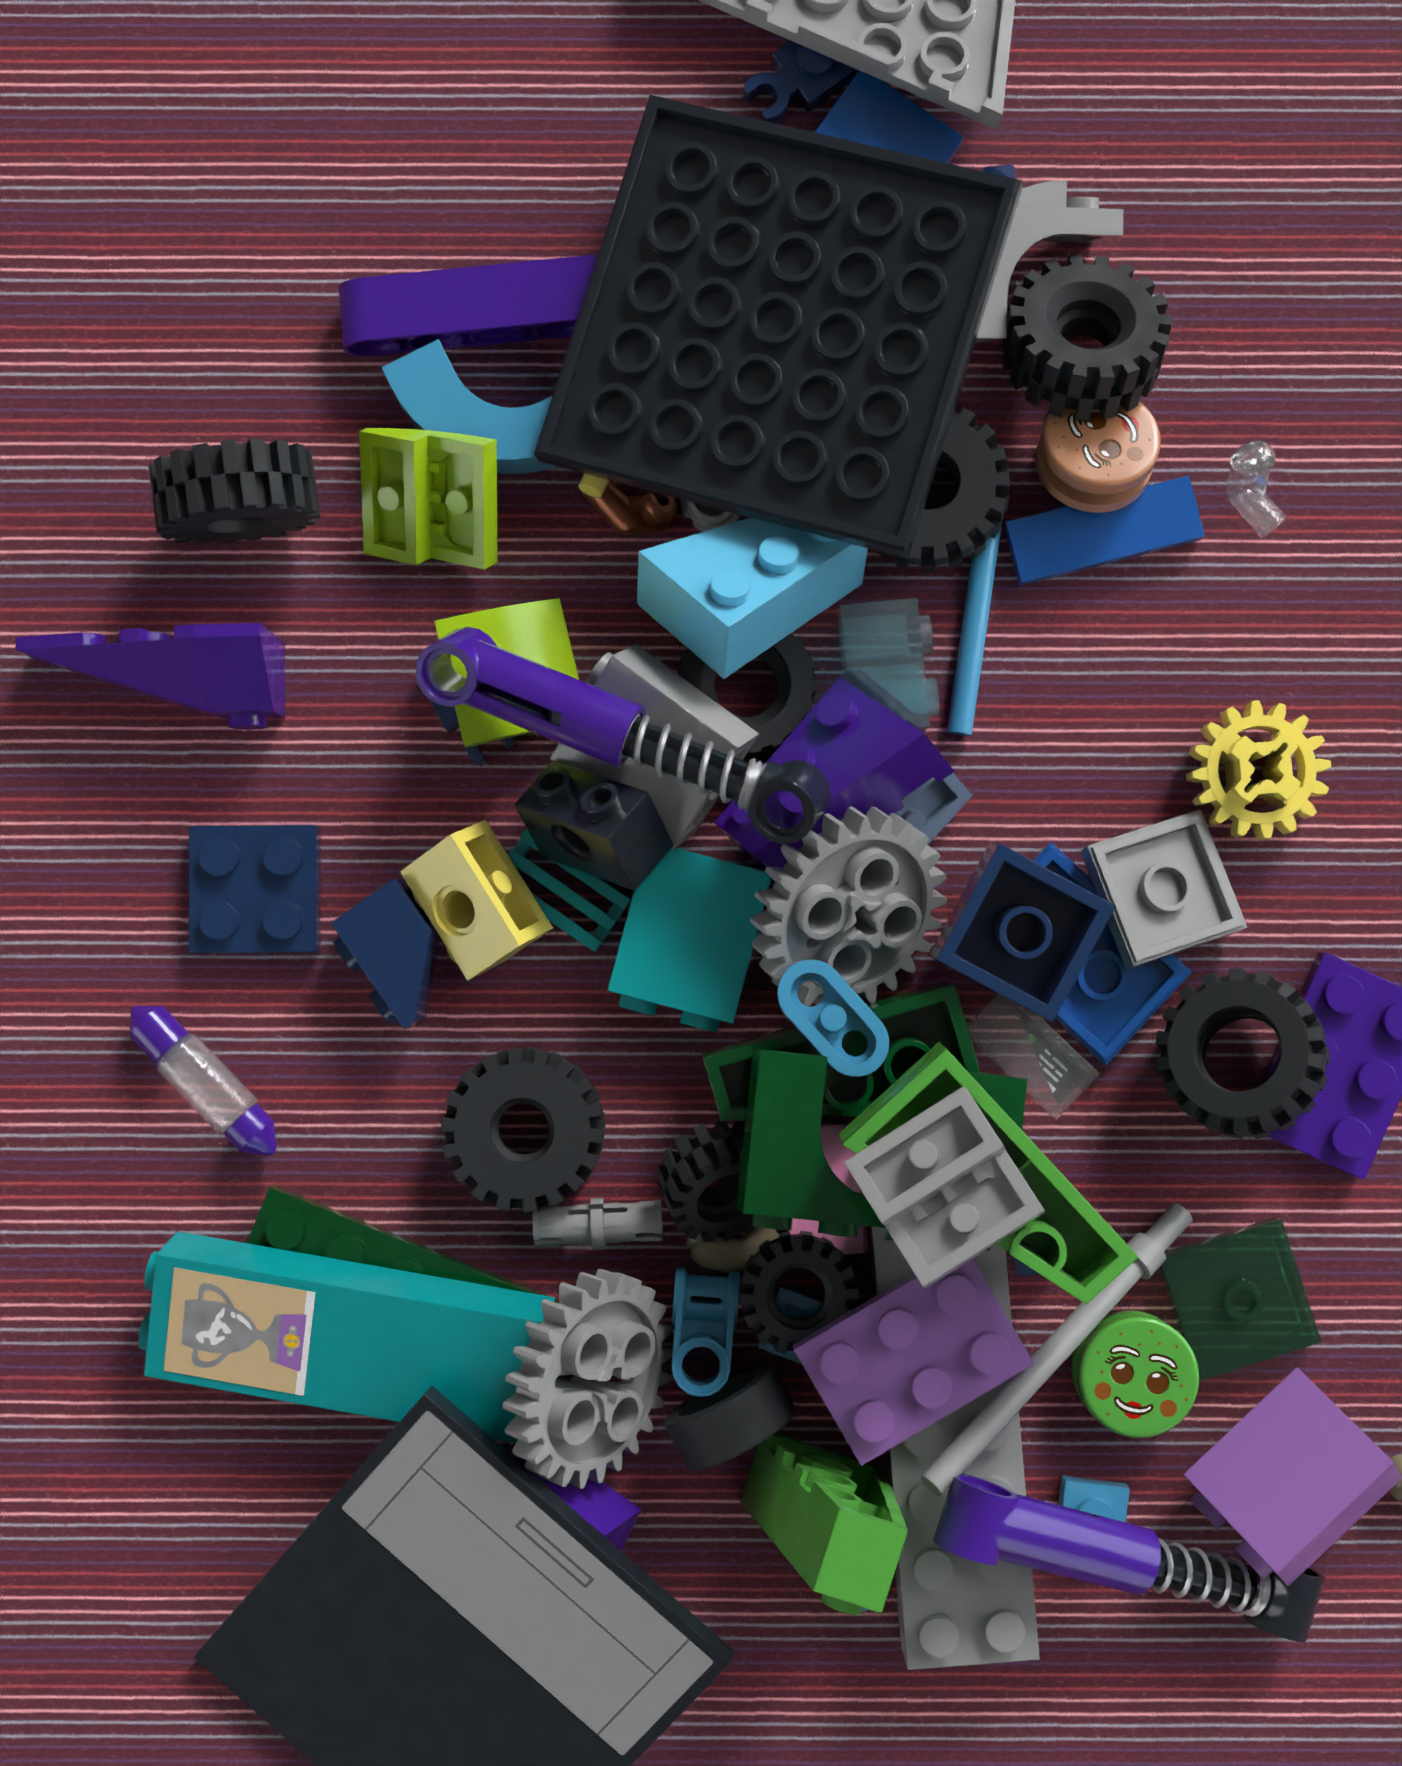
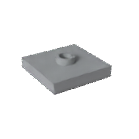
(1164, 889)

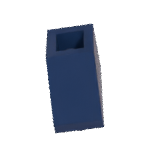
(394, 948)

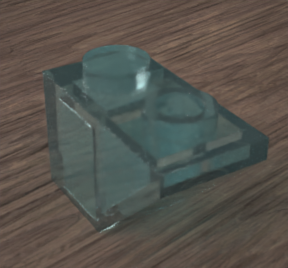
(884, 656)

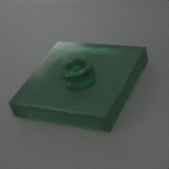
(1239, 1298)

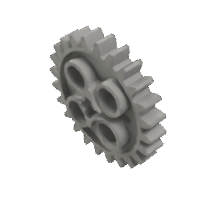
(852, 901)
(594, 1333)

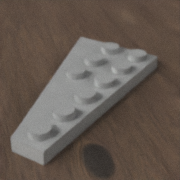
(928, 47)

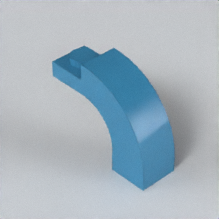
(440, 402)

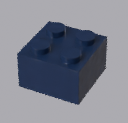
(1022, 931)

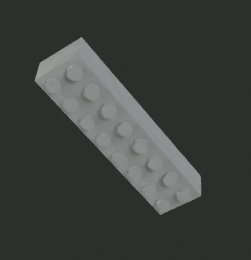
(947, 1604)

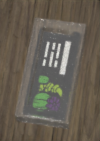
(1031, 1050)

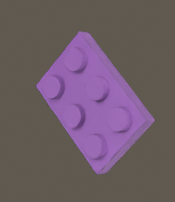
(911, 1358)

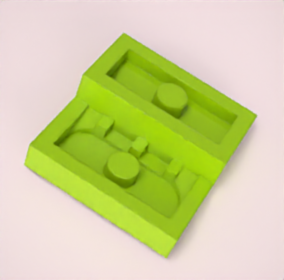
(429, 496)
(526, 629)

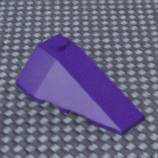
(210, 668)

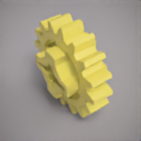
(1280, 785)

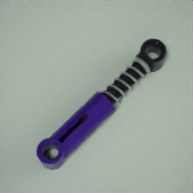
(615, 730)
(995, 1524)

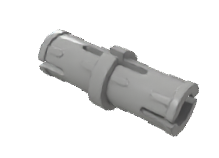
(598, 1223)

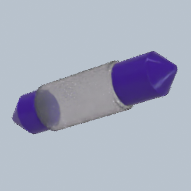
(203, 1080)

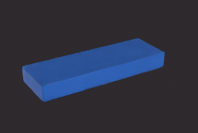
(1078, 540)

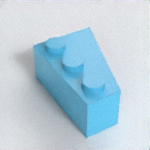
(744, 587)

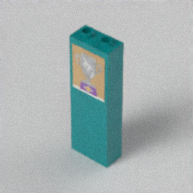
(331, 1331)

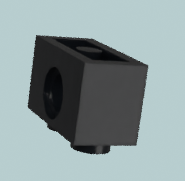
(594, 824)

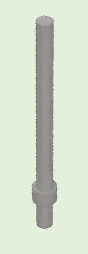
(1056, 1349)

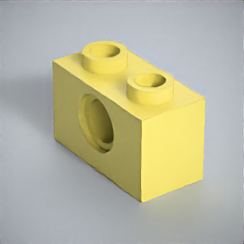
(475, 899)

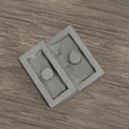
(944, 1187)

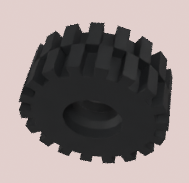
(1092, 304)
(234, 491)
(976, 503)
(474, 1136)

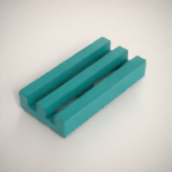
(605, 921)

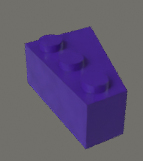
(862, 752)

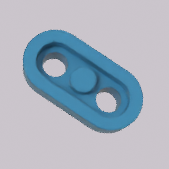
(833, 1017)

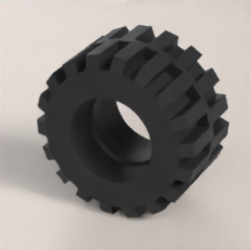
(1231, 999)

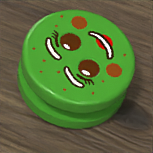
(1135, 1374)

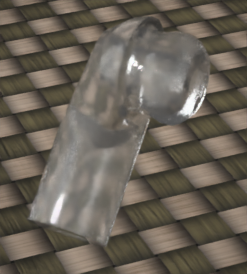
(1248, 485)

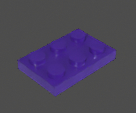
(1364, 1071)

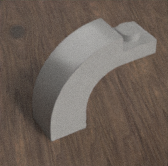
(1044, 216)

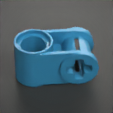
(704, 1325)

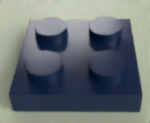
(255, 889)

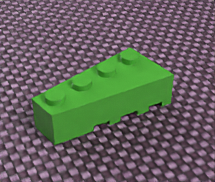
(1066, 1242)
(828, 1520)

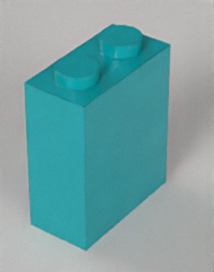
(689, 938)

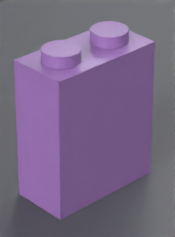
(1291, 1478)

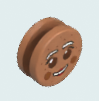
(1098, 461)

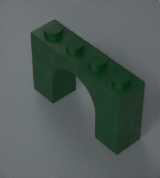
(782, 1151)

